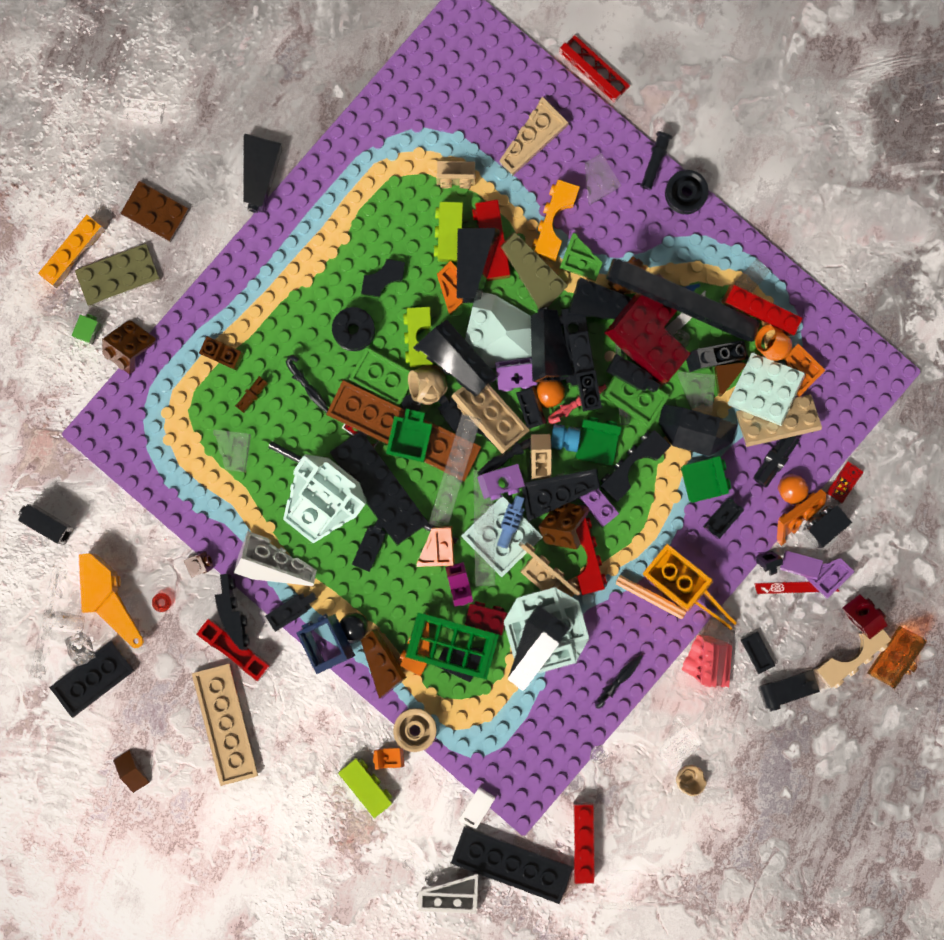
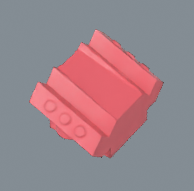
(709, 661)

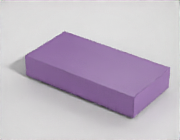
(801, 565)

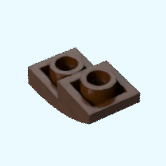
(221, 353)

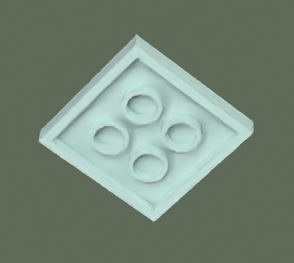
(766, 389)
(507, 558)

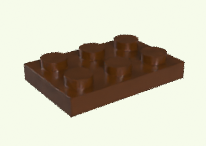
(154, 211)

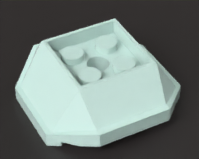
(562, 607)

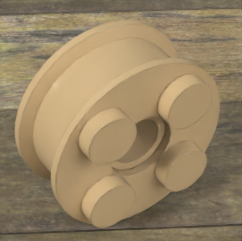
(411, 742)

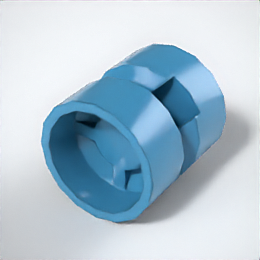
(565, 438)

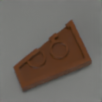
(382, 664)

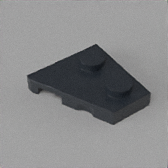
(457, 658)

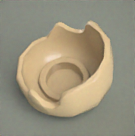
(691, 780)

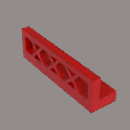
(590, 72)

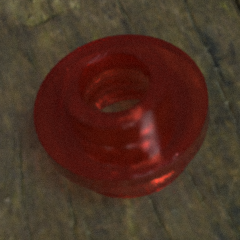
(155, 602)

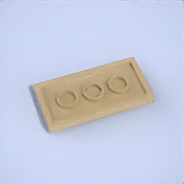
(496, 417)
(800, 419)

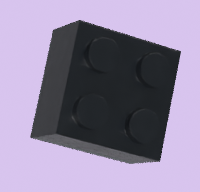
(826, 526)

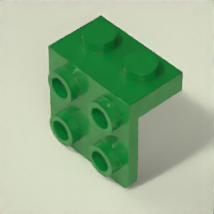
(598, 441)
(705, 479)

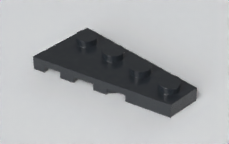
(596, 301)

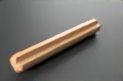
(651, 597)

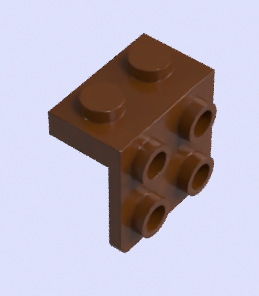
(126, 344)
(561, 525)

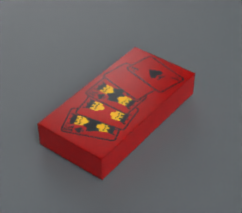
(844, 482)

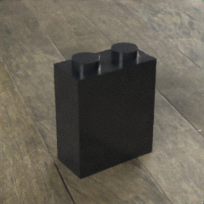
(45, 524)

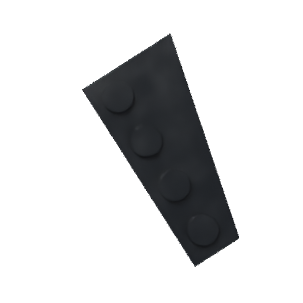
(553, 492)

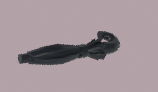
(312, 392)
(499, 460)
(622, 676)

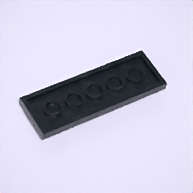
(380, 488)
(511, 865)

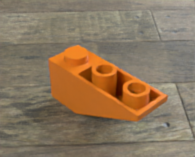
(424, 649)

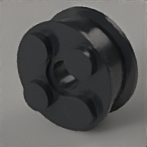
(686, 204)
(347, 318)

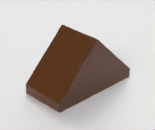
(726, 375)
(130, 771)

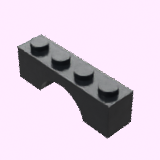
(617, 483)

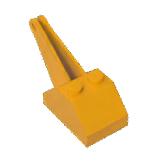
(682, 582)
(99, 594)

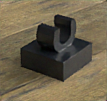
(769, 562)

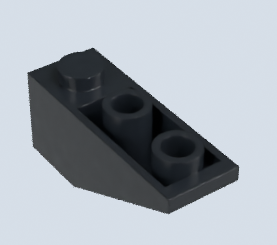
(716, 355)

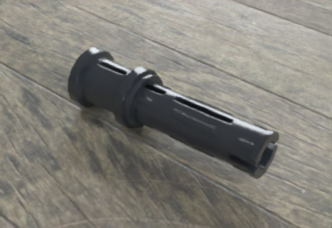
(658, 152)

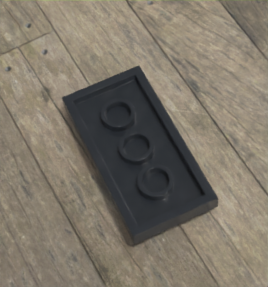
(92, 680)

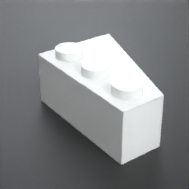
(451, 897)

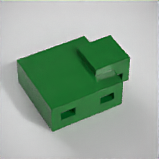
(409, 436)

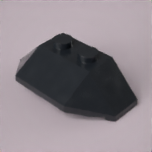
(696, 430)

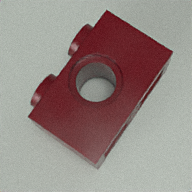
(865, 616)

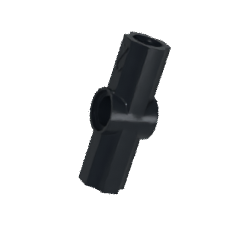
(775, 460)

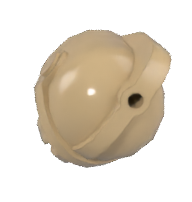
(427, 384)

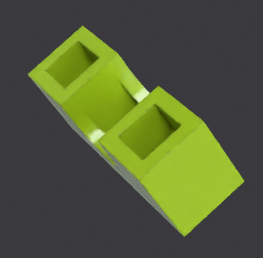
(416, 319)

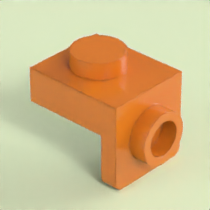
(388, 758)

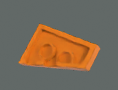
(802, 511)

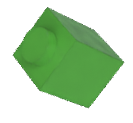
(86, 328)

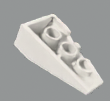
(266, 562)

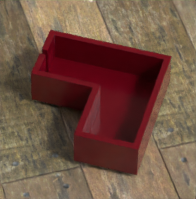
(644, 339)

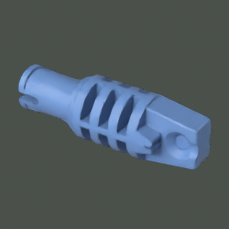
(511, 521)

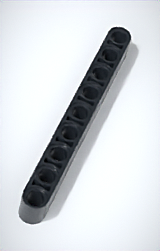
(682, 300)

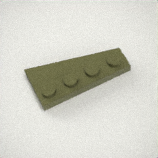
(533, 272)

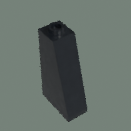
(259, 169)
(474, 260)
(548, 348)

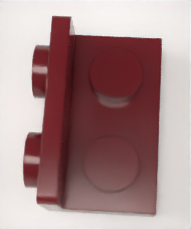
(485, 618)

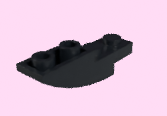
(584, 371)
(232, 620)

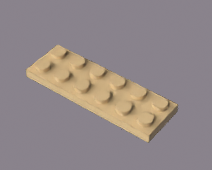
(225, 724)

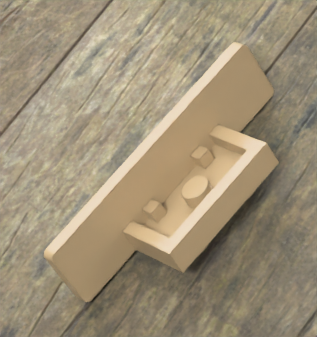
(543, 575)

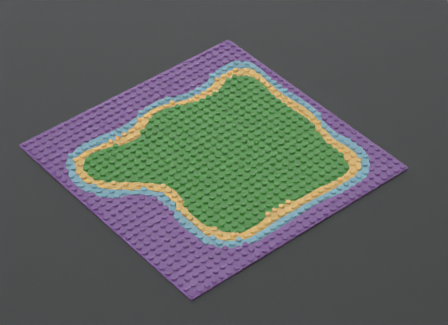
(373, 196)

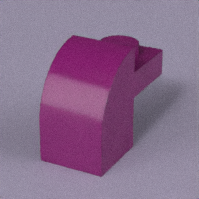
(459, 584)

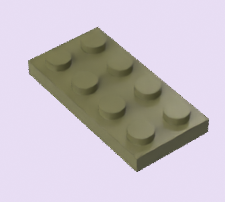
(117, 275)

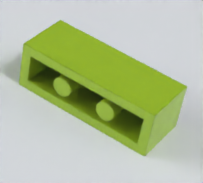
(447, 232)
(366, 787)

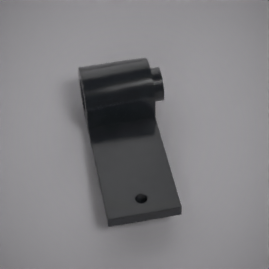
(788, 690)

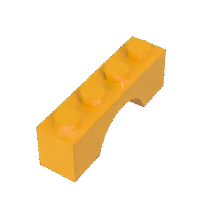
(563, 198)
(77, 242)

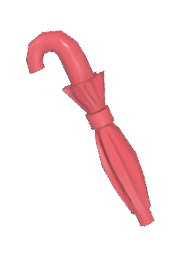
(567, 408)

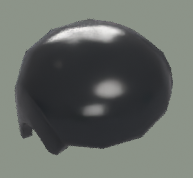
(354, 627)

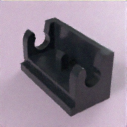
(723, 518)

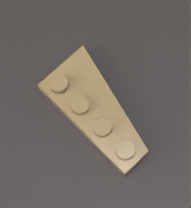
(537, 132)

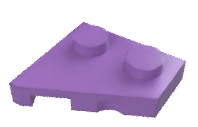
(831, 577)

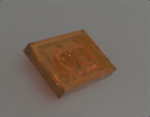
(898, 657)

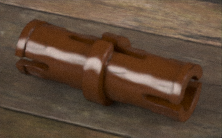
(251, 394)

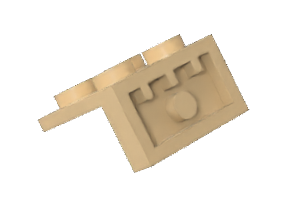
(455, 173)

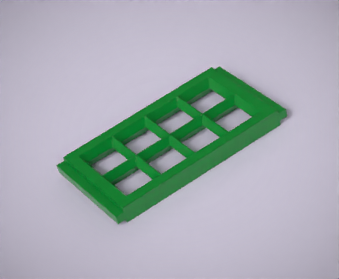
(486, 656)

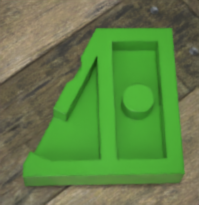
(580, 259)

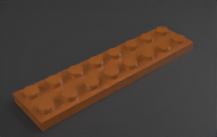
(375, 418)

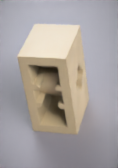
(541, 456)

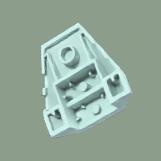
(498, 330)
(322, 498)

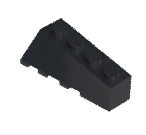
(457, 358)

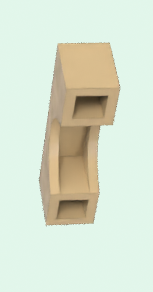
(834, 671)

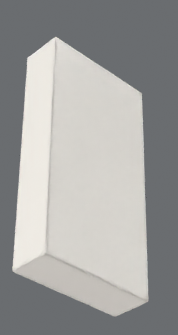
(477, 808)

